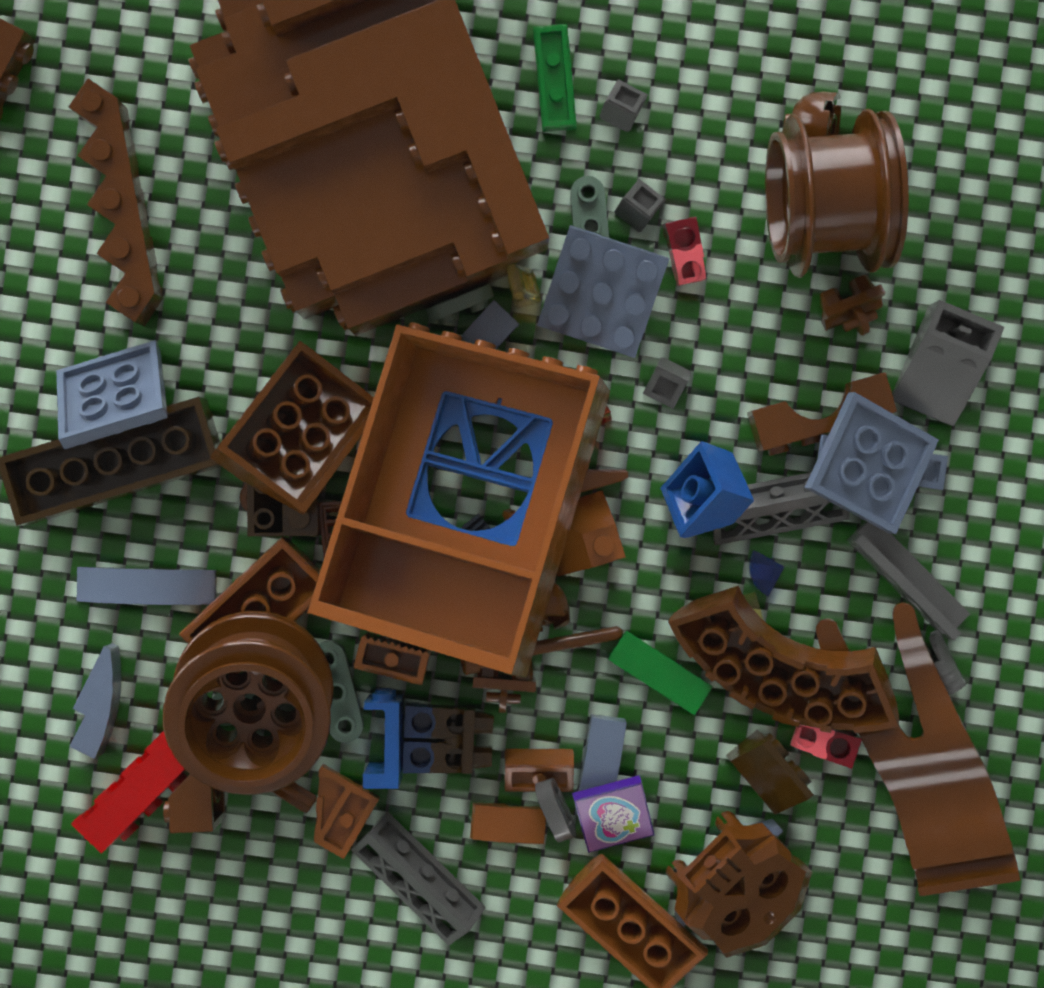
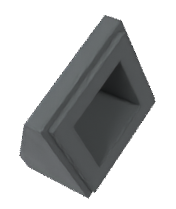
(623, 105)
(639, 205)
(667, 382)

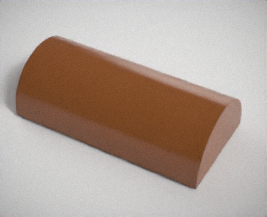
(275, 583)
(631, 925)

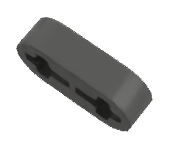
(555, 810)

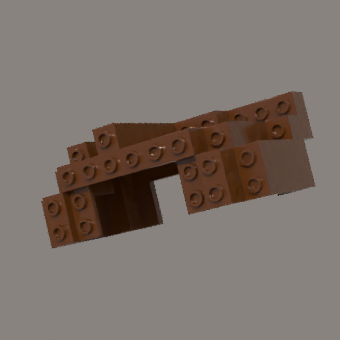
(366, 153)

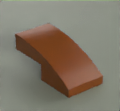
(507, 823)

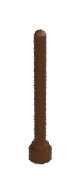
(561, 643)

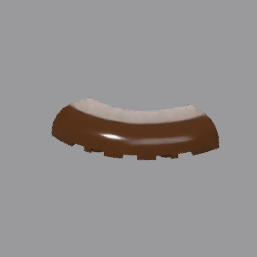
(781, 675)

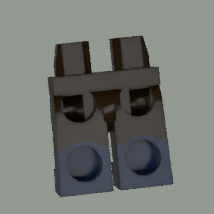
(454, 743)

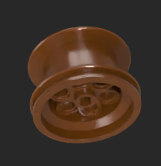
(837, 192)
(241, 758)

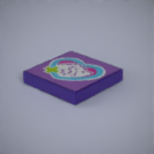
(613, 813)

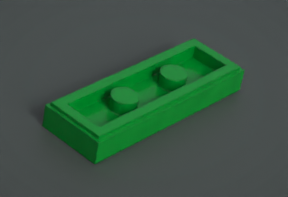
(554, 78)
(659, 672)

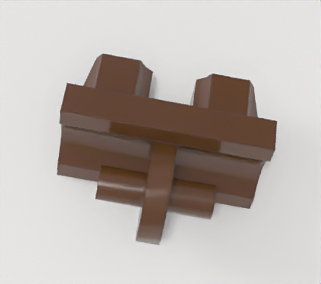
(854, 310)
(489, 679)

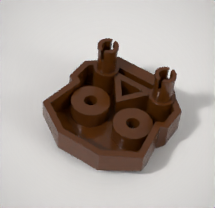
(740, 887)

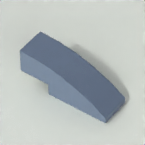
(99, 703)
(602, 751)

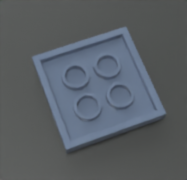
(602, 291)
(110, 394)
(871, 463)

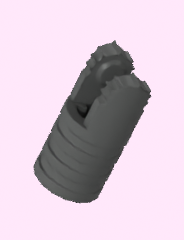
(945, 663)

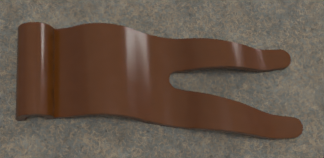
(937, 778)

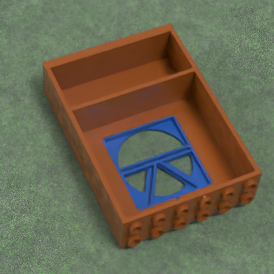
(408, 569)

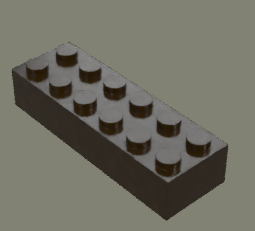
(58, 481)

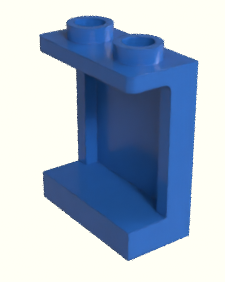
(387, 773)

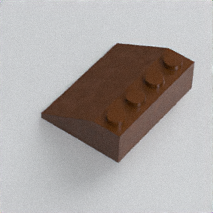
(296, 430)

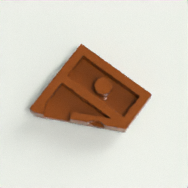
(340, 811)

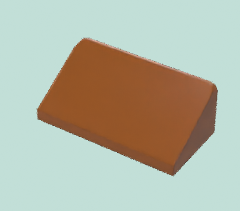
(531, 766)

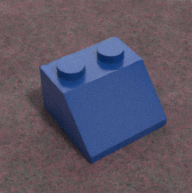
(706, 491)

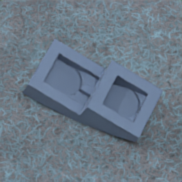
(491, 326)

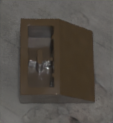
(273, 518)
(769, 774)

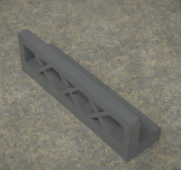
(779, 500)
(909, 579)
(422, 877)

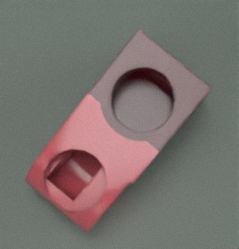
(685, 250)
(838, 746)

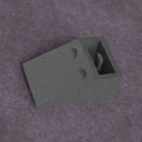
(946, 361)

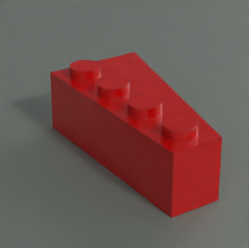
(131, 796)

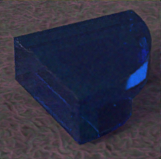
(764, 572)

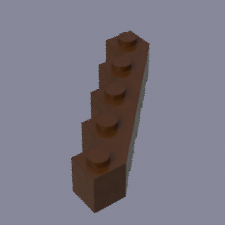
(120, 201)

